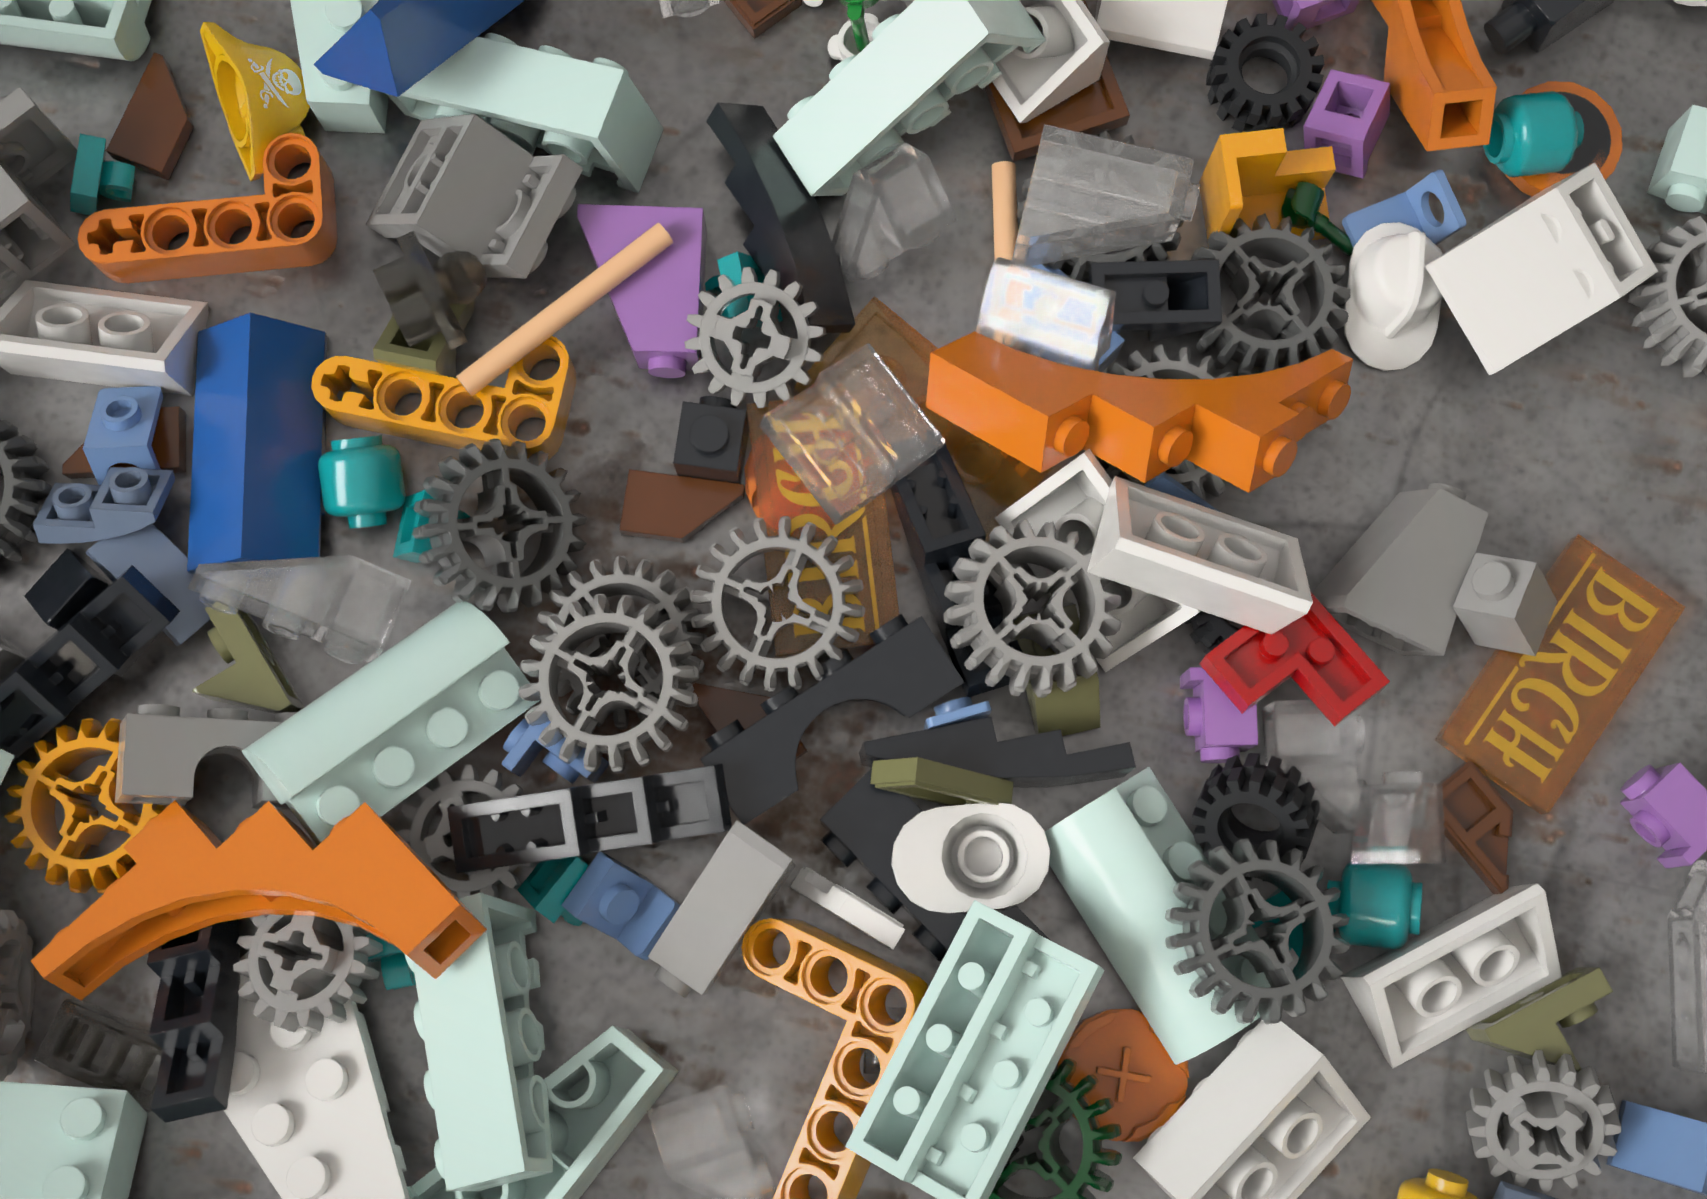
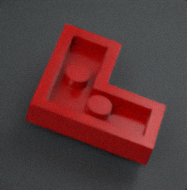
(1310, 651)

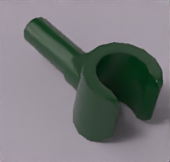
(1303, 208)

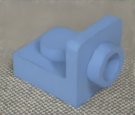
(524, 747)
(621, 904)

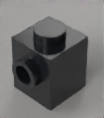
(712, 440)

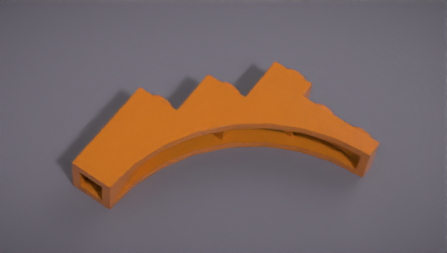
(1437, 73)
(1142, 425)
(266, 867)

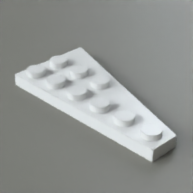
(314, 1107)

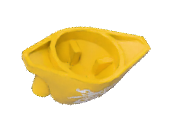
(257, 92)

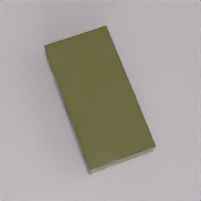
(939, 782)

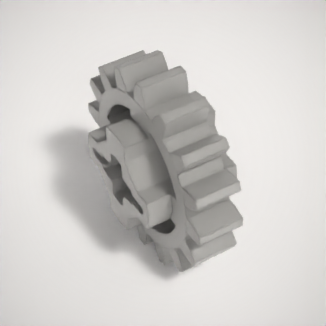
(763, 308)
(439, 846)
(301, 990)
(1543, 1121)

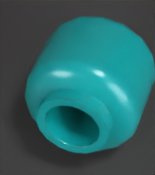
(1534, 134)
(361, 480)
(1380, 903)

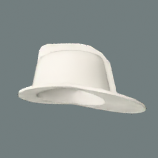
(1392, 297)
(968, 855)

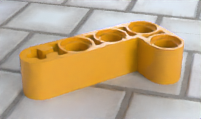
(445, 397)

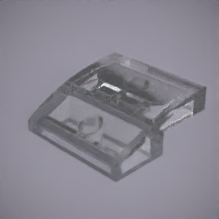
(1047, 314)
(852, 433)

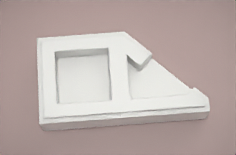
(849, 907)

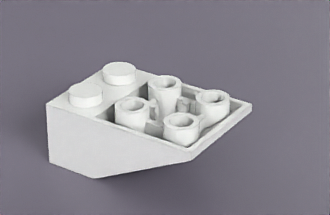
(1541, 268)

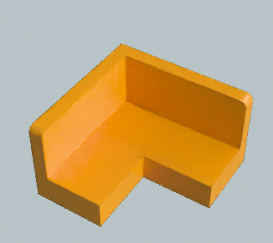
(1252, 176)

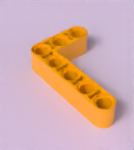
(867, 1027)

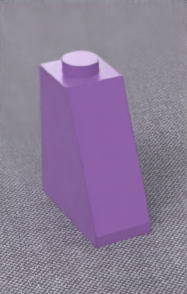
(663, 291)

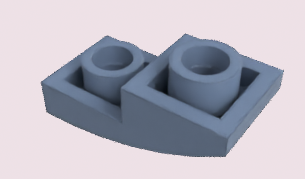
(90, 513)
(163, 566)

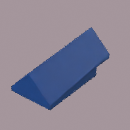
(407, 40)
(256, 443)

